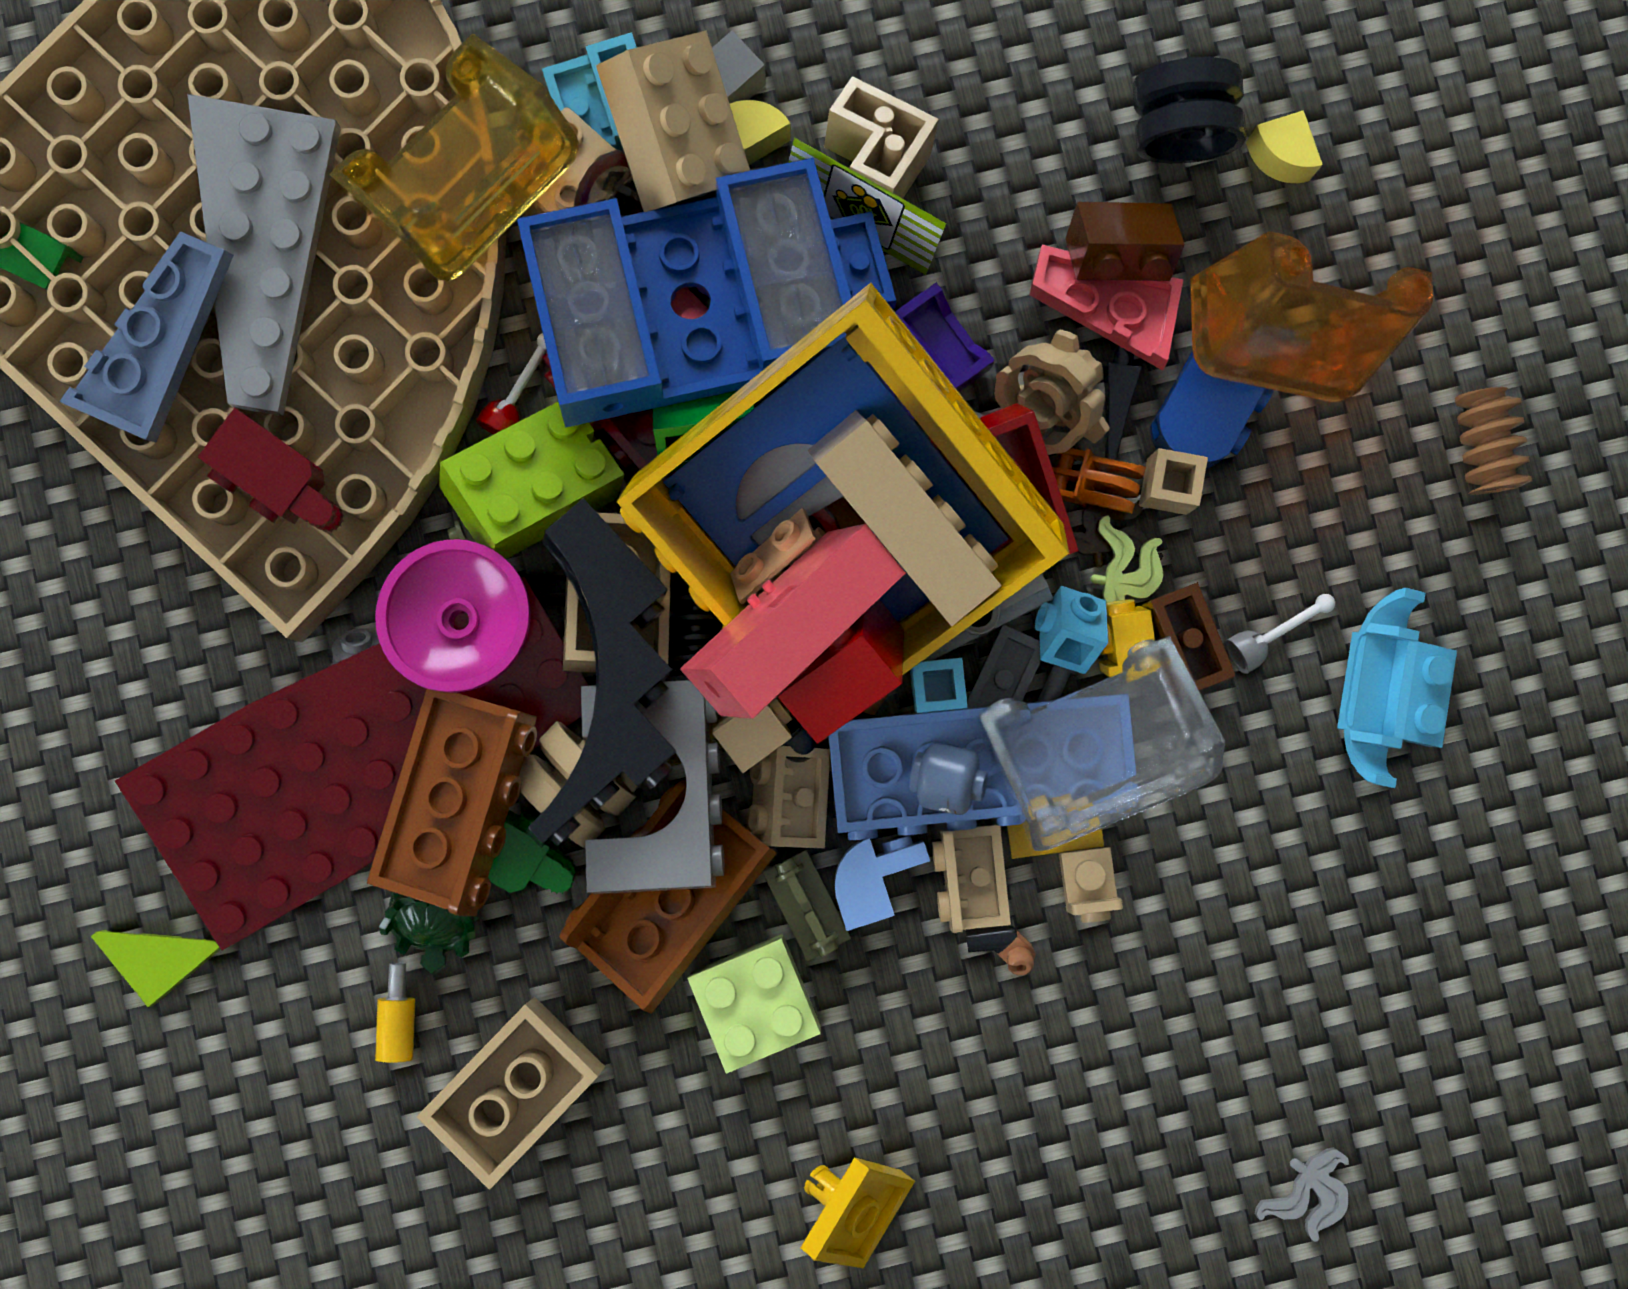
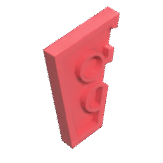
(1128, 313)

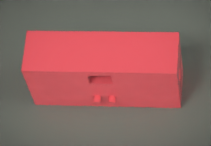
(792, 621)

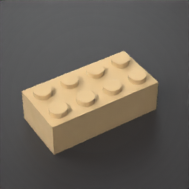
(909, 523)

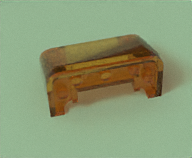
(1279, 330)

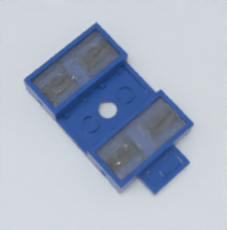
(754, 249)

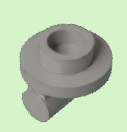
(352, 643)

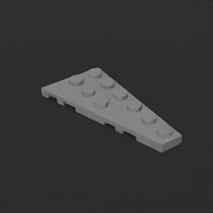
(265, 204)

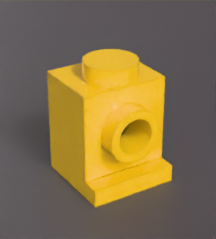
(1125, 628)

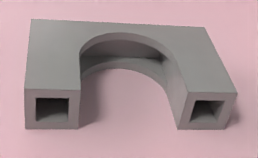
(684, 850)

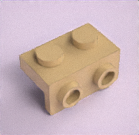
(972, 877)

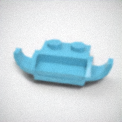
(1393, 687)

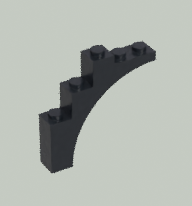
(615, 597)

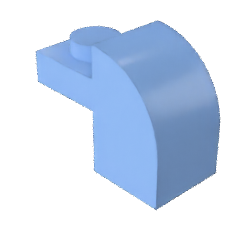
(860, 878)

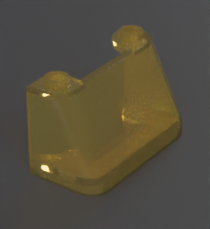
(468, 165)

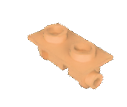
(771, 558)

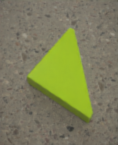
(153, 961)

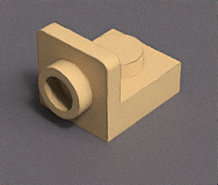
(1089, 884)

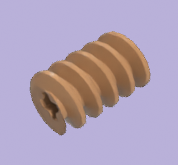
(1492, 440)

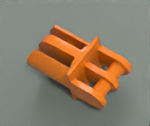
(1091, 479)

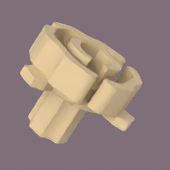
(1057, 390)

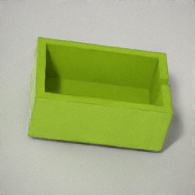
(528, 479)

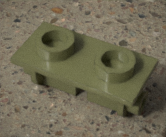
(806, 906)

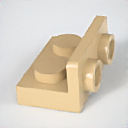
(790, 799)

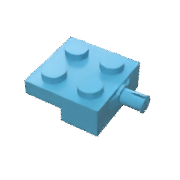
(579, 87)

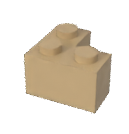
(880, 135)

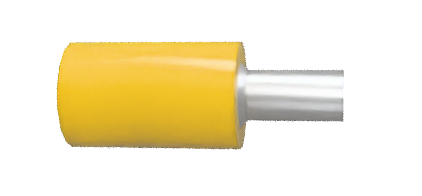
(395, 1019)

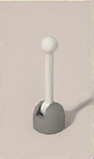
(1250, 649)

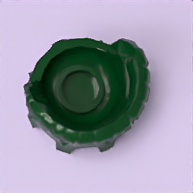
(427, 929)

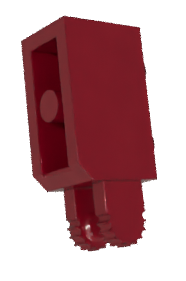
(269, 471)

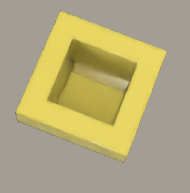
(760, 128)
(1285, 149)

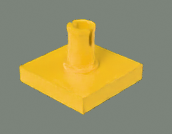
(854, 1211)

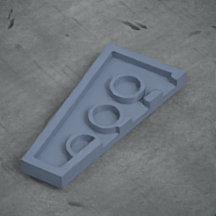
(149, 353)

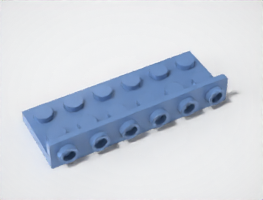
(875, 764)

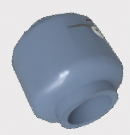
(948, 778)

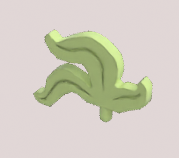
(1136, 584)

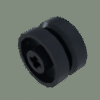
(1189, 110)

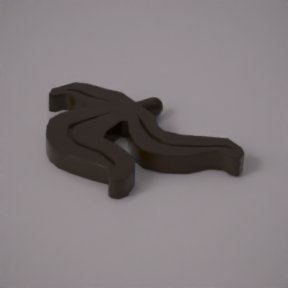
(1092, 541)

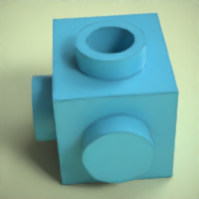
(1072, 629)

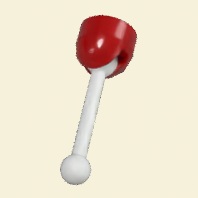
(502, 413)

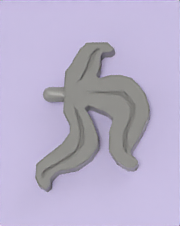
(1330, 1192)

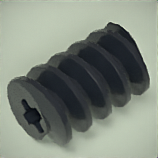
(694, 630)

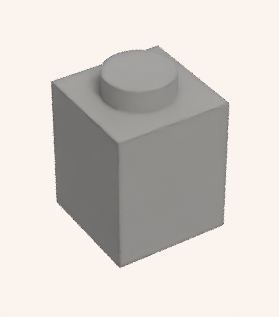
(739, 68)

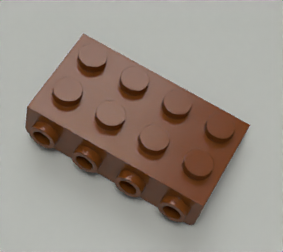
(453, 801)
(653, 936)

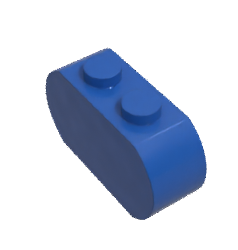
(1206, 414)

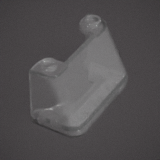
(1105, 747)

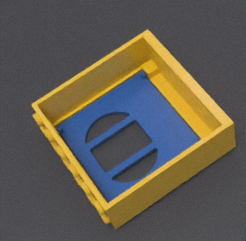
(695, 510)

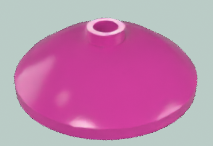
(426, 596)

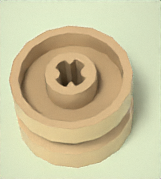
(543, 782)

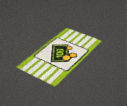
(901, 226)

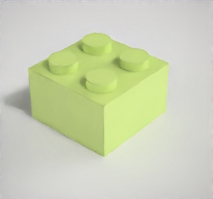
(754, 1003)

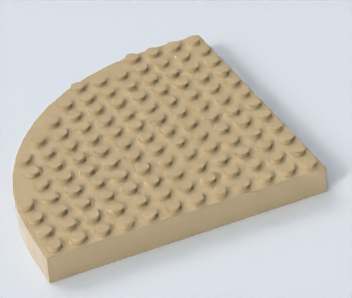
(384, 348)

